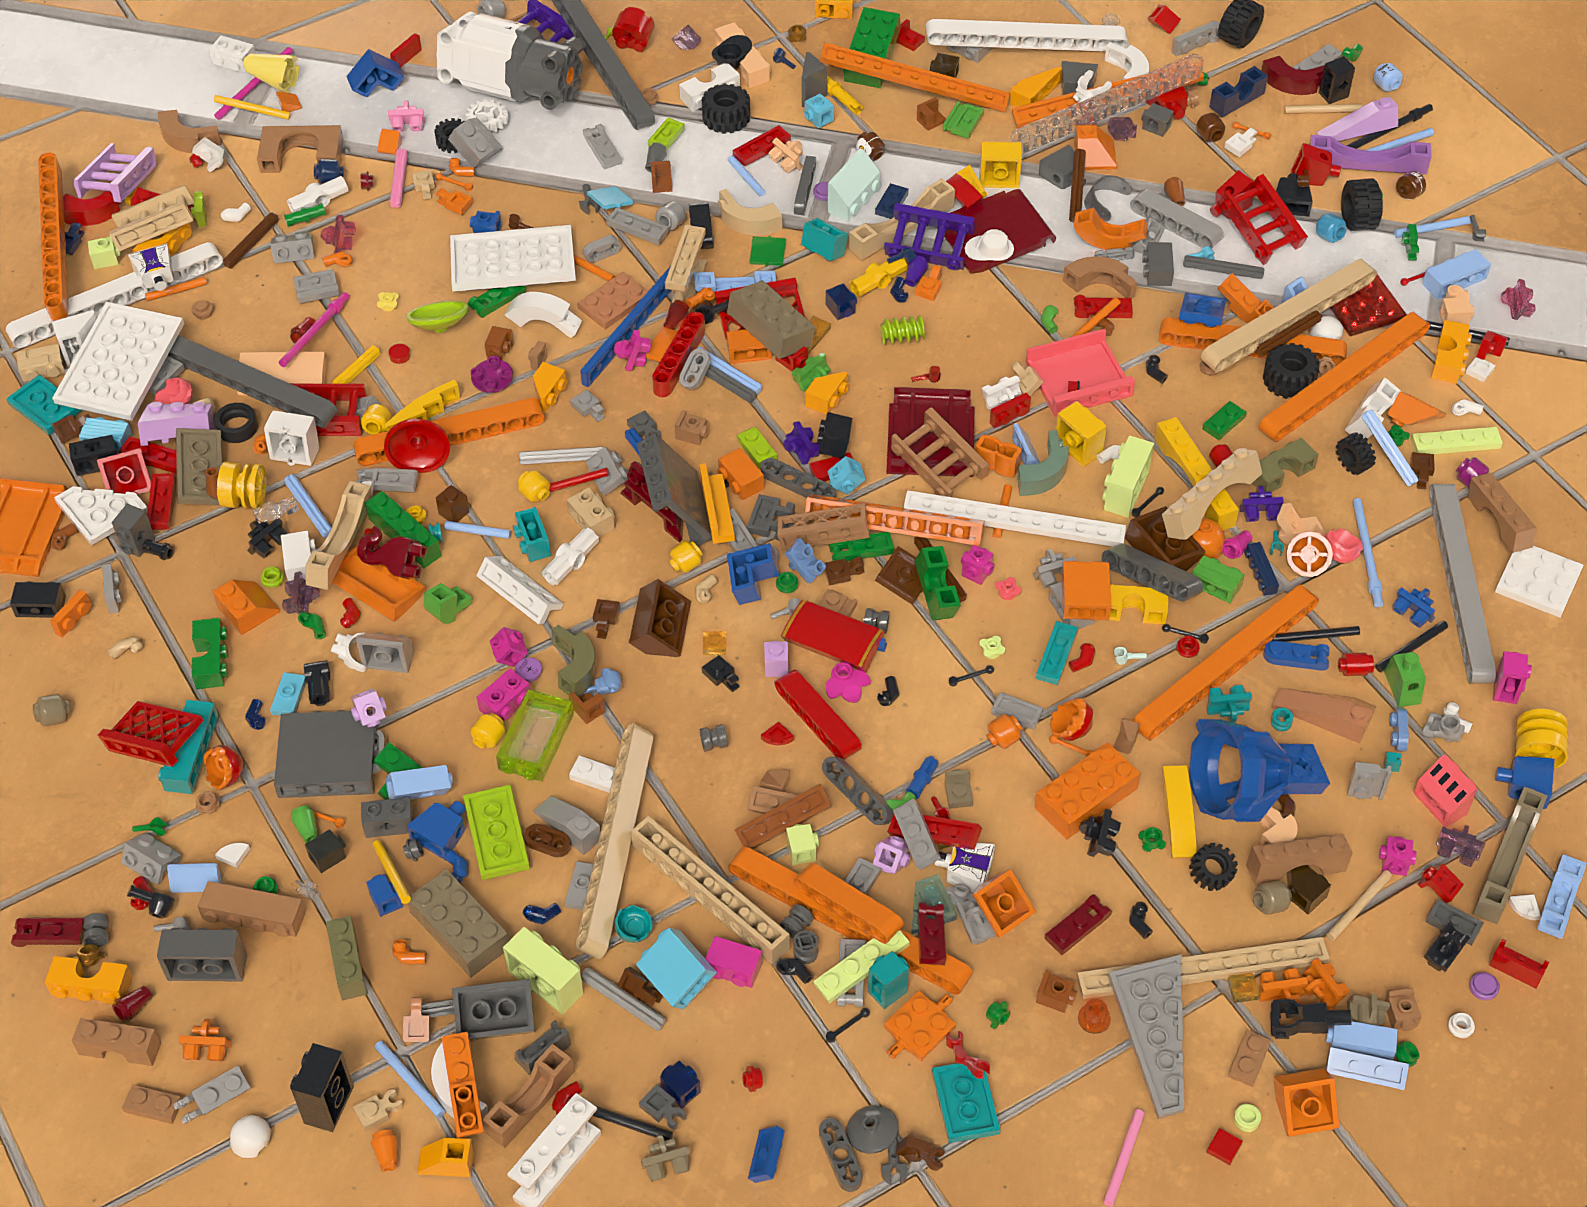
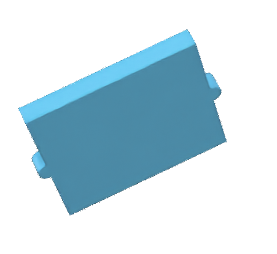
(610, 197)

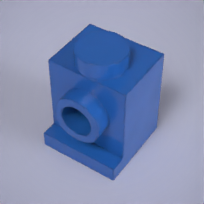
(486, 222)
(383, 895)

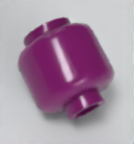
(1471, 468)

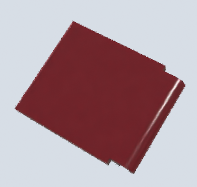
(1010, 214)
(908, 415)

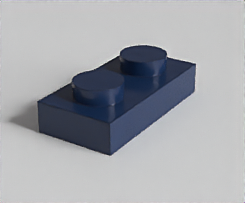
(892, 195)

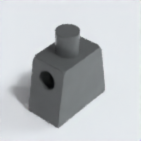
(1072, 72)
(1058, 167)

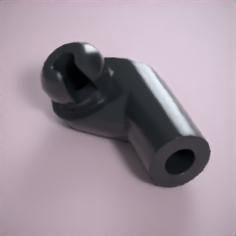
(793, 966)

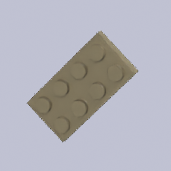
(194, 454)

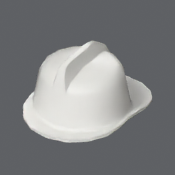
(990, 246)

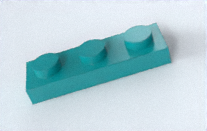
(1056, 653)

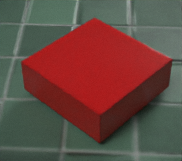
(1224, 1146)

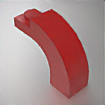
(90, 211)

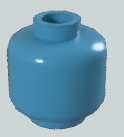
(1331, 227)

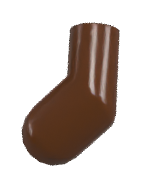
(1288, 805)

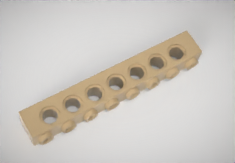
(710, 890)

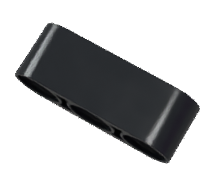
(700, 217)

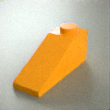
(1035, 87)

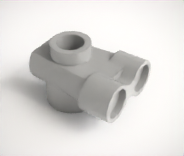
(1444, 727)

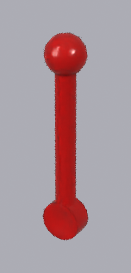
(1404, 281)

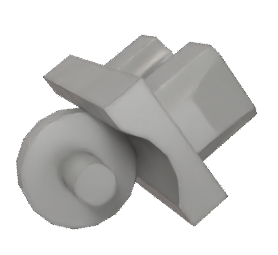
(1053, 566)
(974, 922)

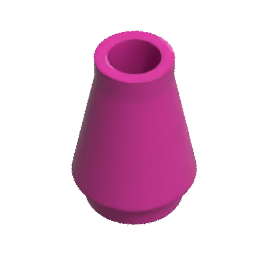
(1237, 544)

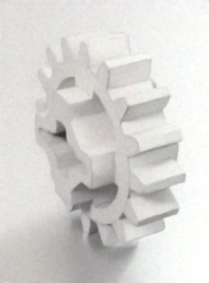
(489, 113)

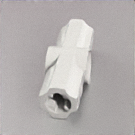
(318, 194)
(570, 556)

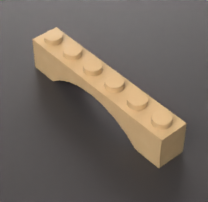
(871, 237)
(1186, 514)
(327, 559)

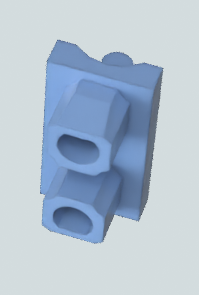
(804, 561)

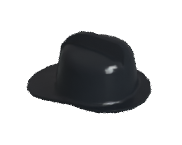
(732, 50)

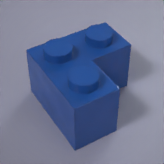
(374, 70)
(748, 568)

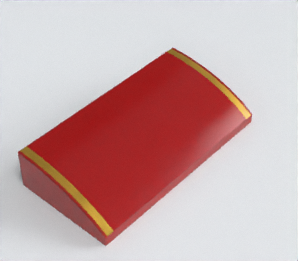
(832, 635)

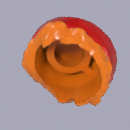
(1072, 719)
(222, 766)

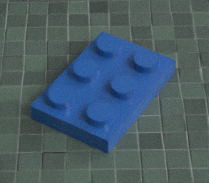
(1202, 309)

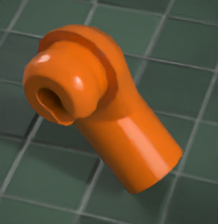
(459, 170)
(339, 258)
(405, 955)

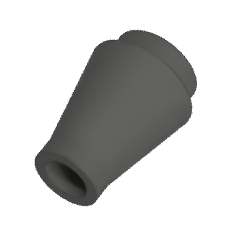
(656, 152)

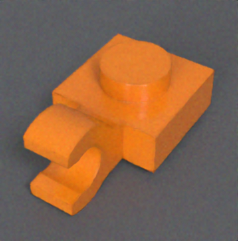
(455, 201)
(930, 286)

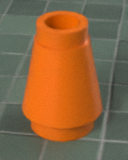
(385, 1149)

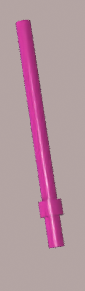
(245, 90)
(333, 308)

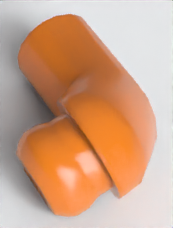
(703, 295)
(260, 444)

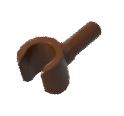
(1303, 180)
(514, 223)

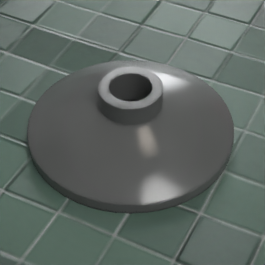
(874, 1138)

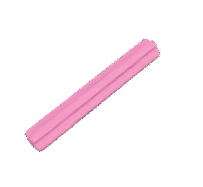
(398, 178)

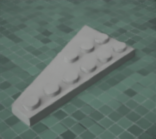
(1154, 1021)

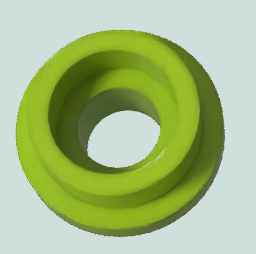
(268, 574)

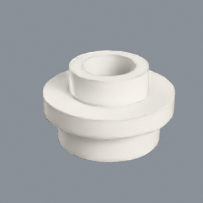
(1464, 1020)

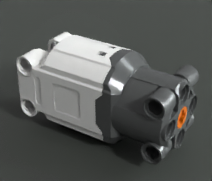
(508, 60)

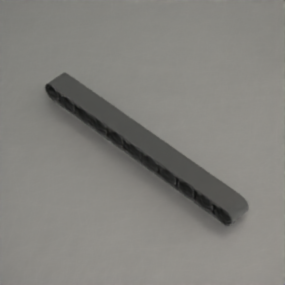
(606, 63)
(252, 381)

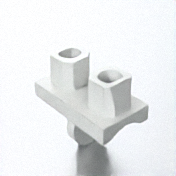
(1002, 392)

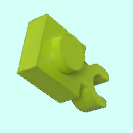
(198, 211)

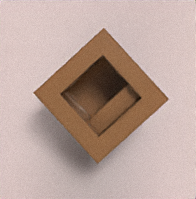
(691, 428)
(1403, 1009)

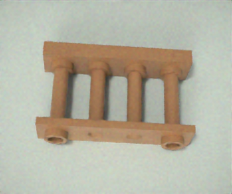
(947, 437)

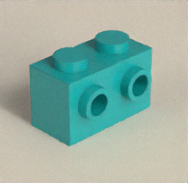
(824, 239)
(532, 534)
(888, 979)

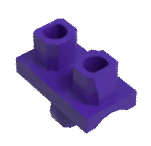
(800, 443)
(1261, 501)

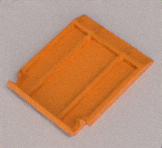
(27, 524)

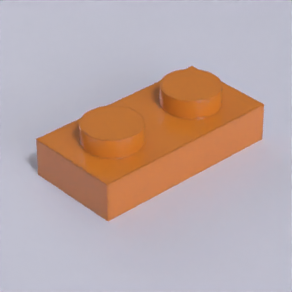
(71, 613)

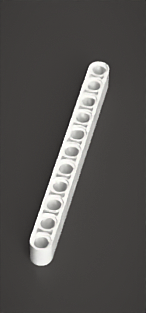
(1024, 35)
(119, 291)

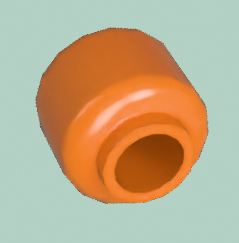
(1004, 731)

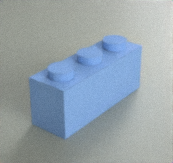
(1461, 271)

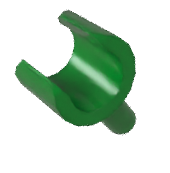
(155, 825)

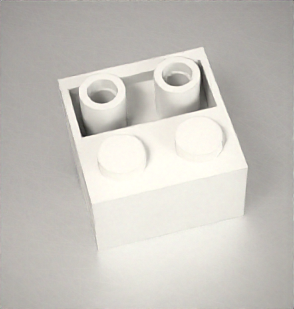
(72, 333)

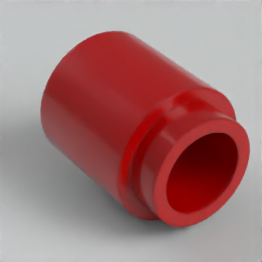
(1220, 453)
(1356, 664)

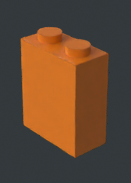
(1086, 590)

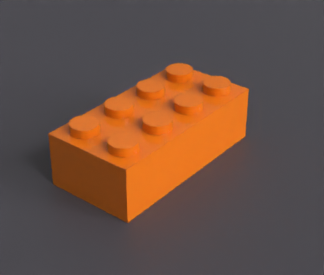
(1087, 790)

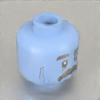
(1388, 77)

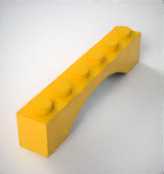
(1178, 445)

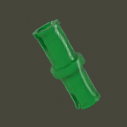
(305, 214)

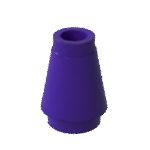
(915, 270)

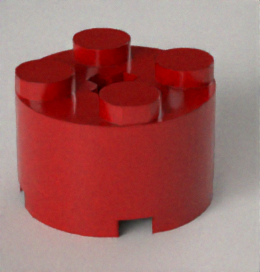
(633, 29)

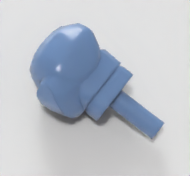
(607, 683)

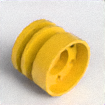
(241, 485)
(1542, 735)

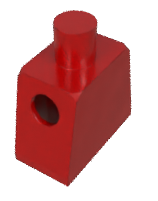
(1174, 100)
(1318, 164)
(1236, 185)

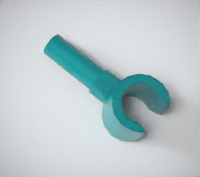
(1276, 544)

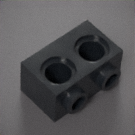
(87, 452)

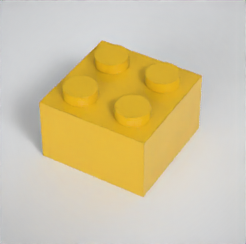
(1000, 164)
(1081, 433)

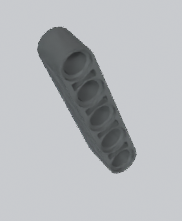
(1152, 572)

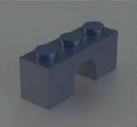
(1228, 98)

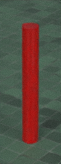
(579, 479)

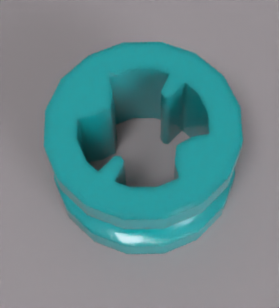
(436, 531)
(1277, 724)

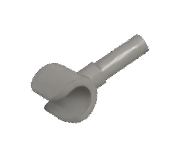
(792, 604)
(178, 922)

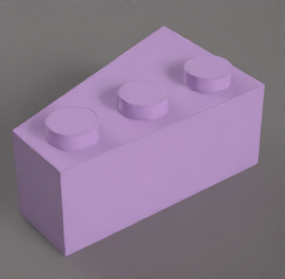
(161, 420)

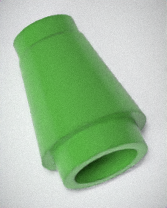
(305, 823)

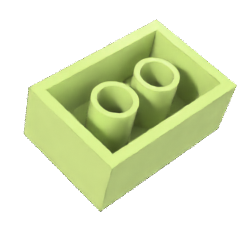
(1127, 476)
(550, 974)

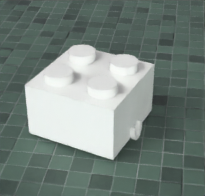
(291, 438)

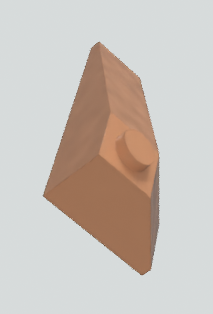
(1334, 713)

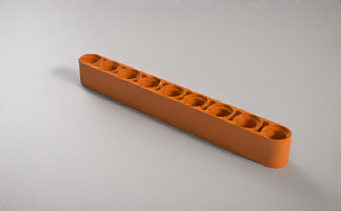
(1199, 336)
(464, 427)

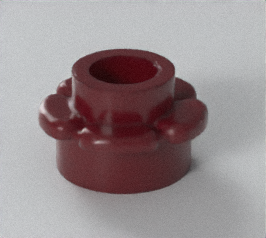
(366, 181)

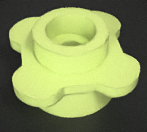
(992, 652)

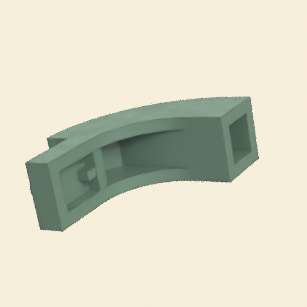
(1045, 475)

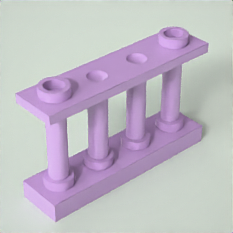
(122, 183)

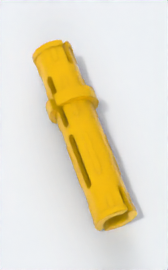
(834, 89)

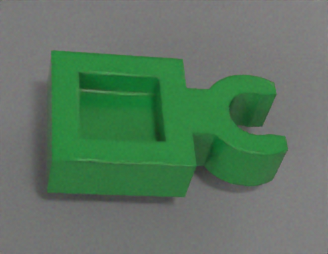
(1410, 240)

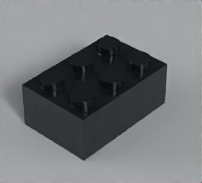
(322, 1087)

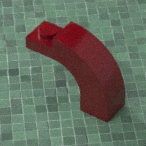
(1291, 80)

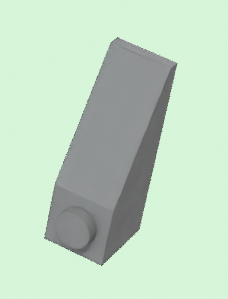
(561, 816)

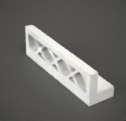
(518, 588)

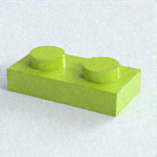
(667, 133)
(756, 446)

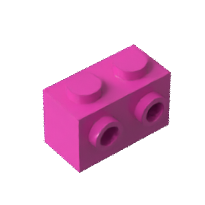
(1511, 677)
(503, 695)

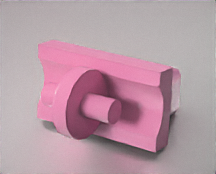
(406, 115)

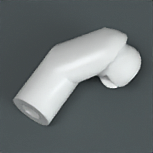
(235, 215)
(1465, 406)

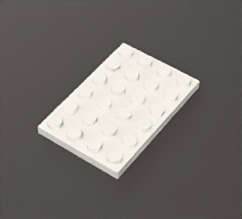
(512, 258)
(118, 361)

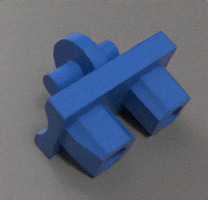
(1417, 602)

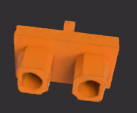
(1323, 985)
(1289, 988)
(216, 1045)

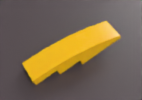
(427, 405)
(1179, 811)

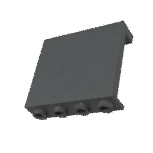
(675, 485)
(324, 755)

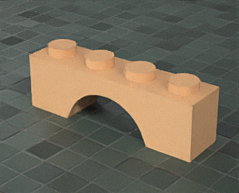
(753, 67)

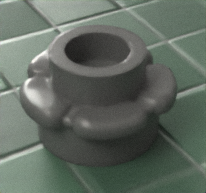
(413, 849)

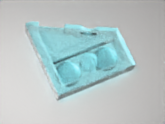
(932, 892)

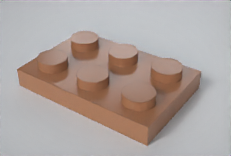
(612, 300)

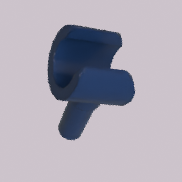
(779, 57)
(906, 253)

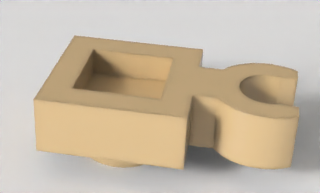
(374, 1111)

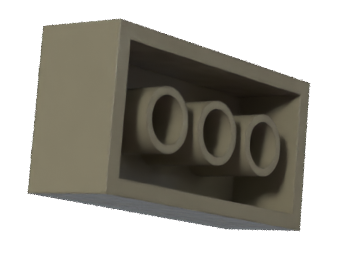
(770, 319)
(458, 923)

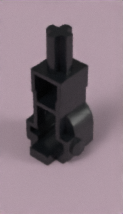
(1315, 1018)

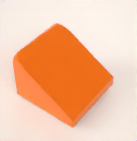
(288, 101)
(389, 141)

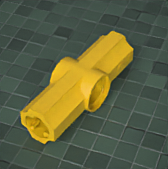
(877, 276)

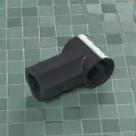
(317, 677)

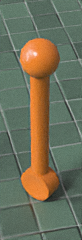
(1236, 125)
(468, 186)
(1053, 739)
(339, 822)

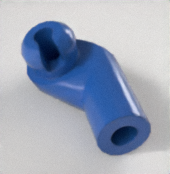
(460, 865)

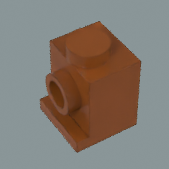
(499, 342)
(1056, 992)

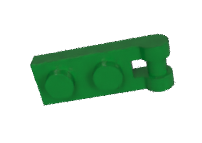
(494, 299)
(877, 545)

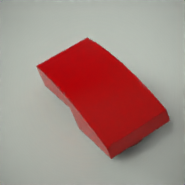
(964, 192)

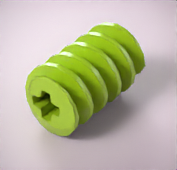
(902, 329)

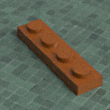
(782, 817)

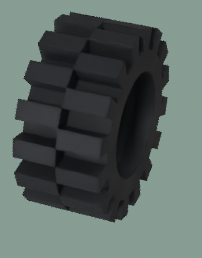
(443, 133)
(1355, 453)
(1220, 856)

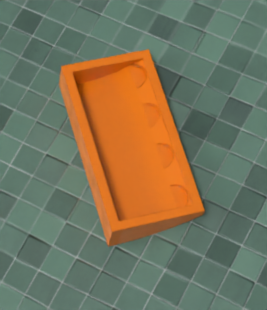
(377, 587)

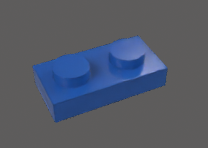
(766, 1154)

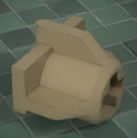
(1368, 1010)

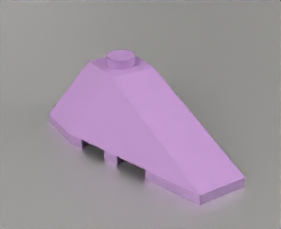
(1369, 119)

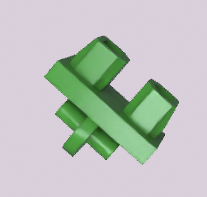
(813, 368)

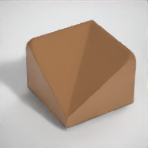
(1126, 736)
(776, 780)

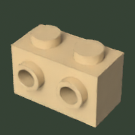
(590, 512)

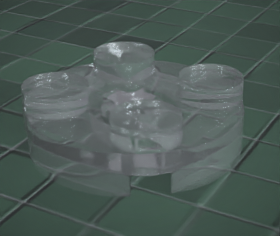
(272, 510)

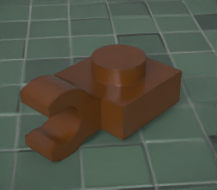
(68, 427)
(1423, 465)
(840, 571)
(605, 614)
(636, 985)
(916, 1150)

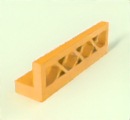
(717, 506)

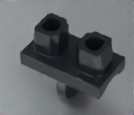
(262, 534)
(1096, 831)
(1446, 948)

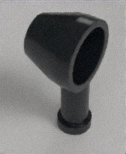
(709, 310)
(158, 903)

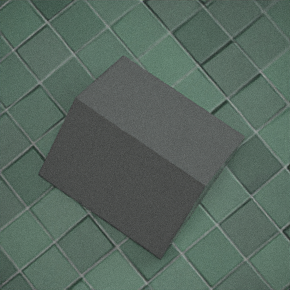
(813, 78)

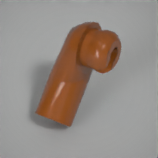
(1105, 324)
(60, 537)

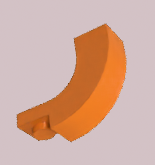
(1107, 235)

